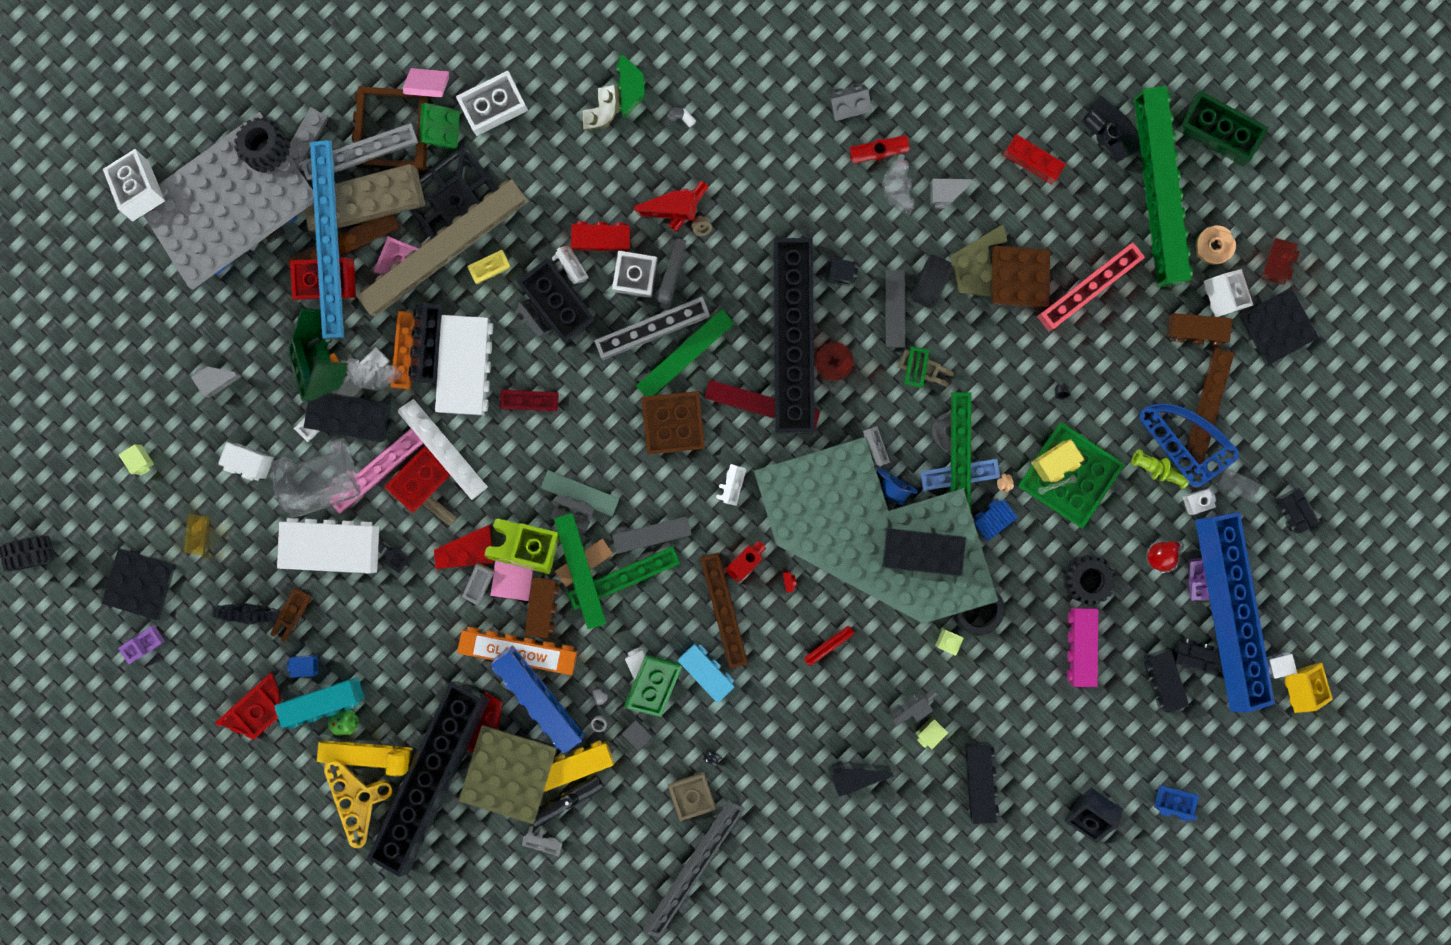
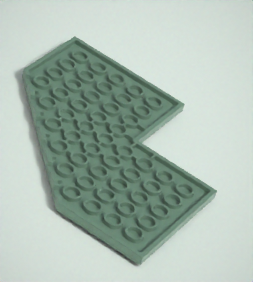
(836, 518)

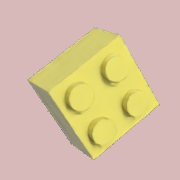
(1057, 461)

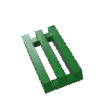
(909, 364)

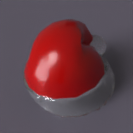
(1164, 555)

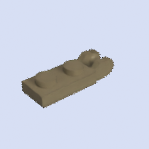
(931, 371)

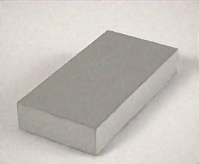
(478, 583)

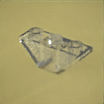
(897, 186)
(370, 375)

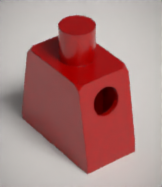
(740, 567)

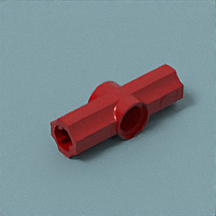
(891, 147)

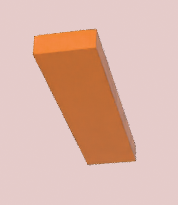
(402, 347)

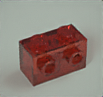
(1279, 262)

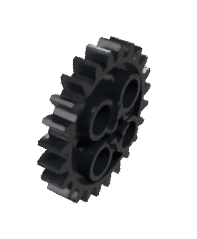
(245, 613)

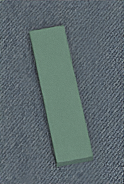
(580, 492)

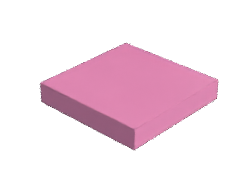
(426, 82)
(392, 252)
(511, 582)

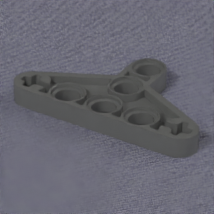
(668, 285)

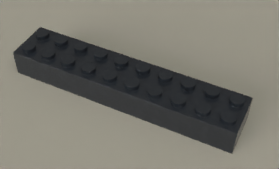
(793, 336)
(428, 778)

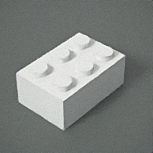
(492, 103)
(133, 185)

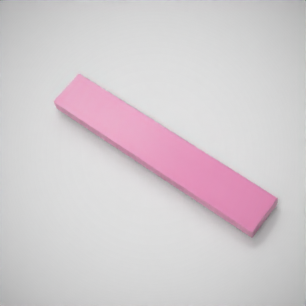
(383, 465)

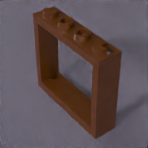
(358, 119)

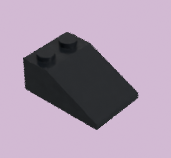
(855, 776)

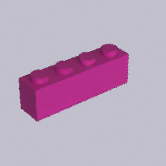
(1083, 647)

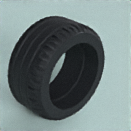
(931, 281)
(991, 625)

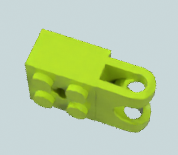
(518, 546)

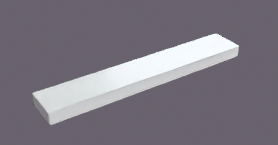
(347, 388)

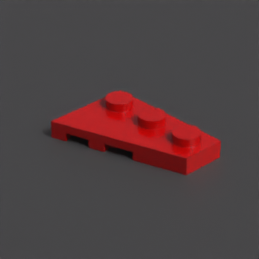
(465, 550)

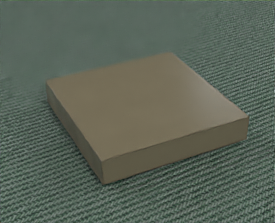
(692, 796)

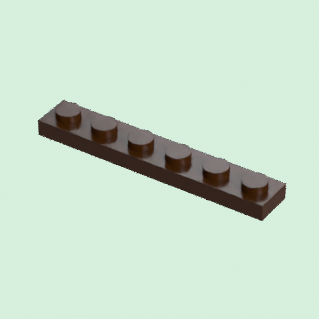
(356, 237)
(1209, 402)

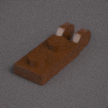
(291, 612)

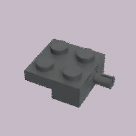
(915, 706)

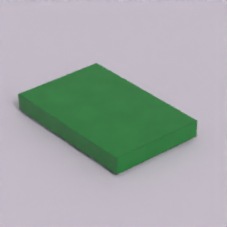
(653, 685)

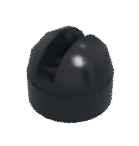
(1062, 391)

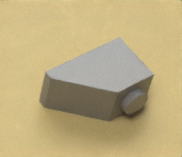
(946, 191)
(213, 380)

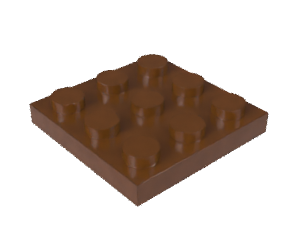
(1020, 277)
(672, 422)

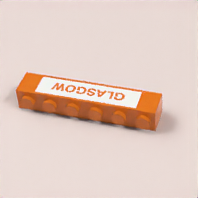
(537, 655)

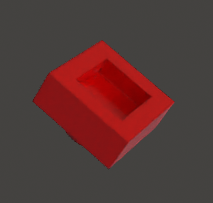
(789, 581)

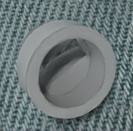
(600, 696)
(598, 726)

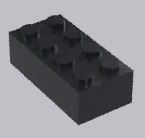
(556, 301)
(348, 416)
(924, 552)

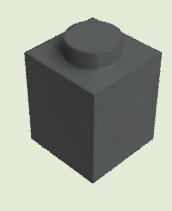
(638, 734)

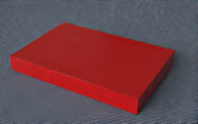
(417, 480)

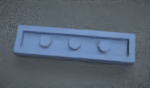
(941, 477)

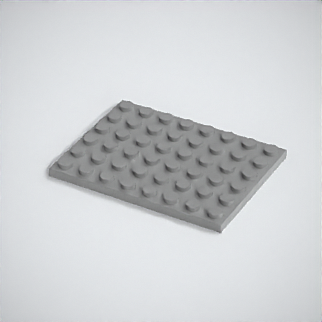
(224, 208)

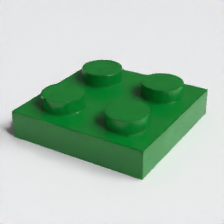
(439, 126)

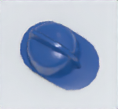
(895, 489)

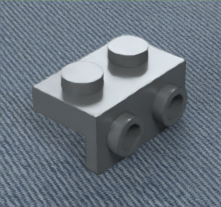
(850, 101)
(582, 511)

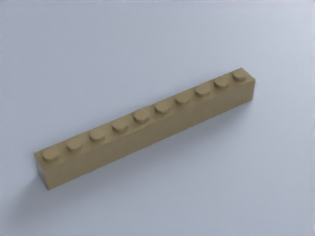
(442, 248)

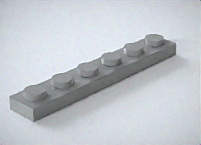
(368, 149)

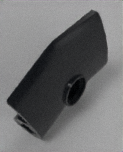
(1112, 129)

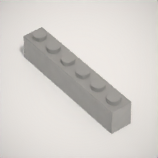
(652, 328)

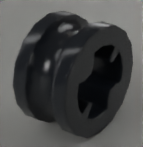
(712, 758)

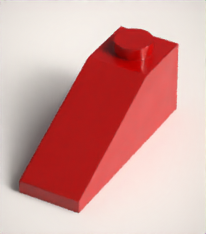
(672, 205)

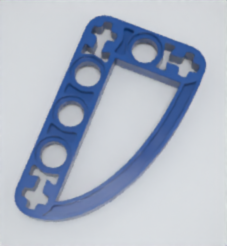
(1182, 452)

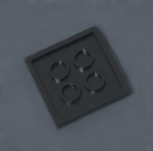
(1278, 326)
(138, 584)

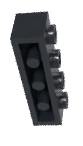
(425, 343)

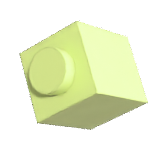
(136, 460)
(949, 642)
(931, 733)

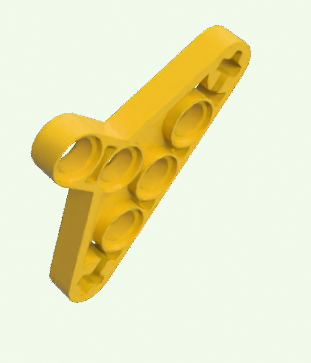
(359, 809)

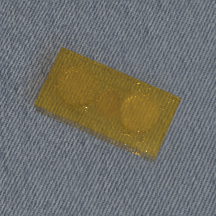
(196, 534)

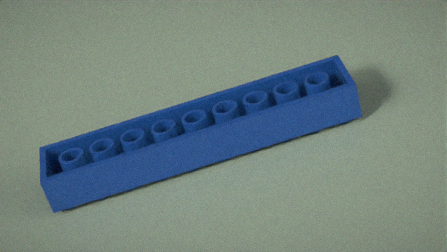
(1235, 612)

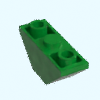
(630, 85)

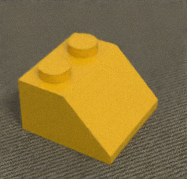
(1308, 688)

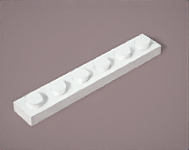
(442, 449)

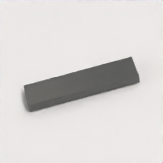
(895, 309)
(651, 535)

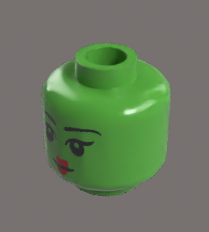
(343, 722)

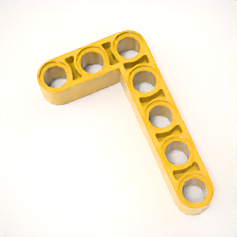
(393, 758)

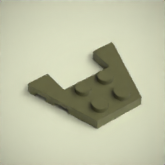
(973, 264)

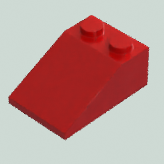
(306, 279)

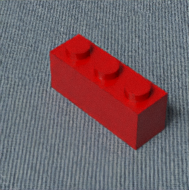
(1034, 159)
(600, 237)

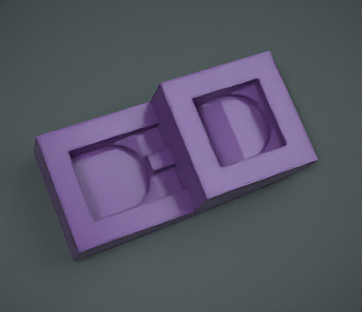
(1197, 580)
(141, 644)

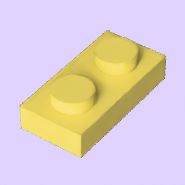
(489, 267)

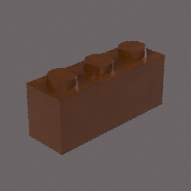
(1199, 329)
(542, 607)

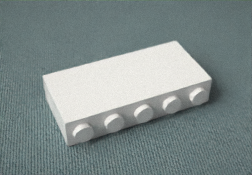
(463, 365)
(328, 546)

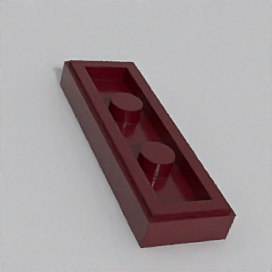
(529, 400)

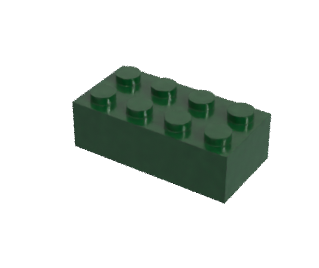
(1222, 128)

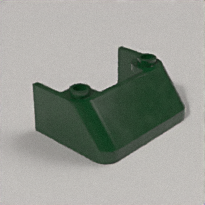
(311, 360)

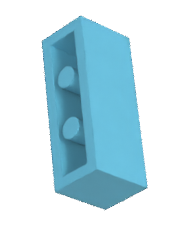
(706, 672)

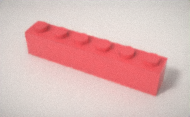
(1090, 287)

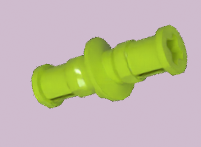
(1159, 468)

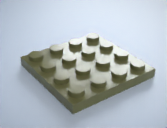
(508, 774)

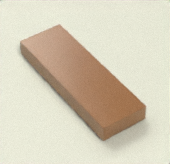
(595, 555)

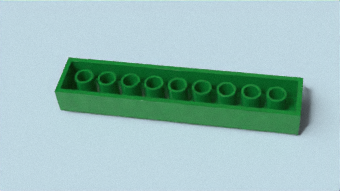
(1162, 187)

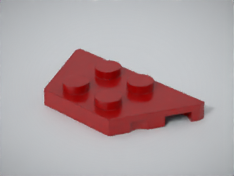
(255, 710)

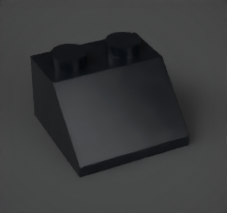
(1094, 815)

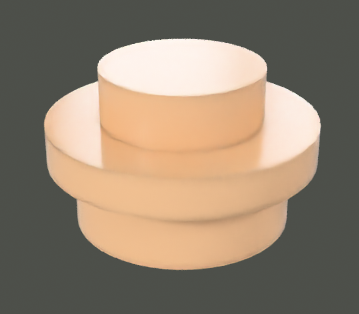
(1005, 483)

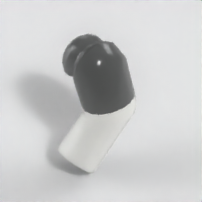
(680, 113)

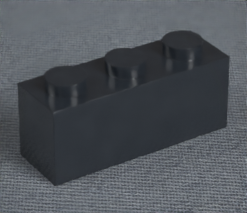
(1166, 681)

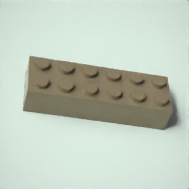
(374, 196)

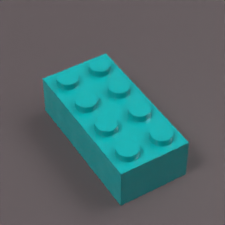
(320, 702)

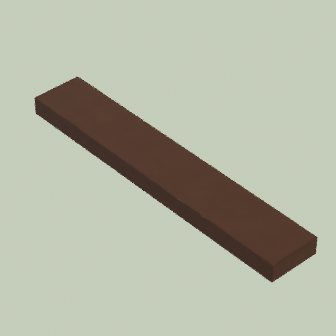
(724, 610)

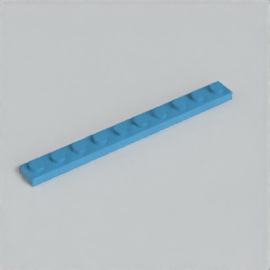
(327, 239)

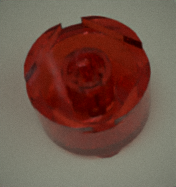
(838, 352)

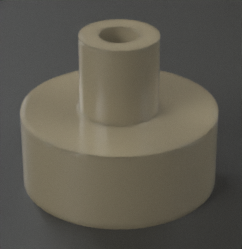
(701, 226)

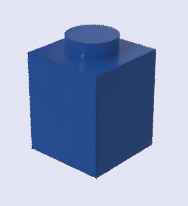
(303, 666)

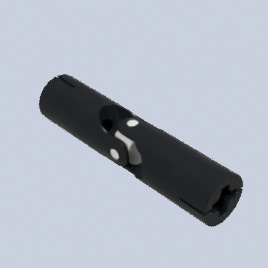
(556, 806)

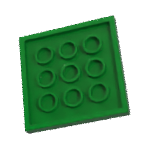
(1094, 478)

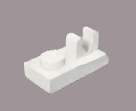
(571, 264)
(734, 481)

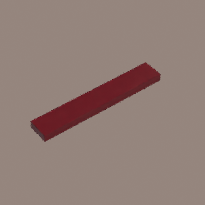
(744, 399)

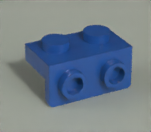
(1176, 802)

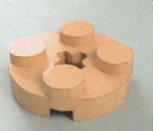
(1205, 250)

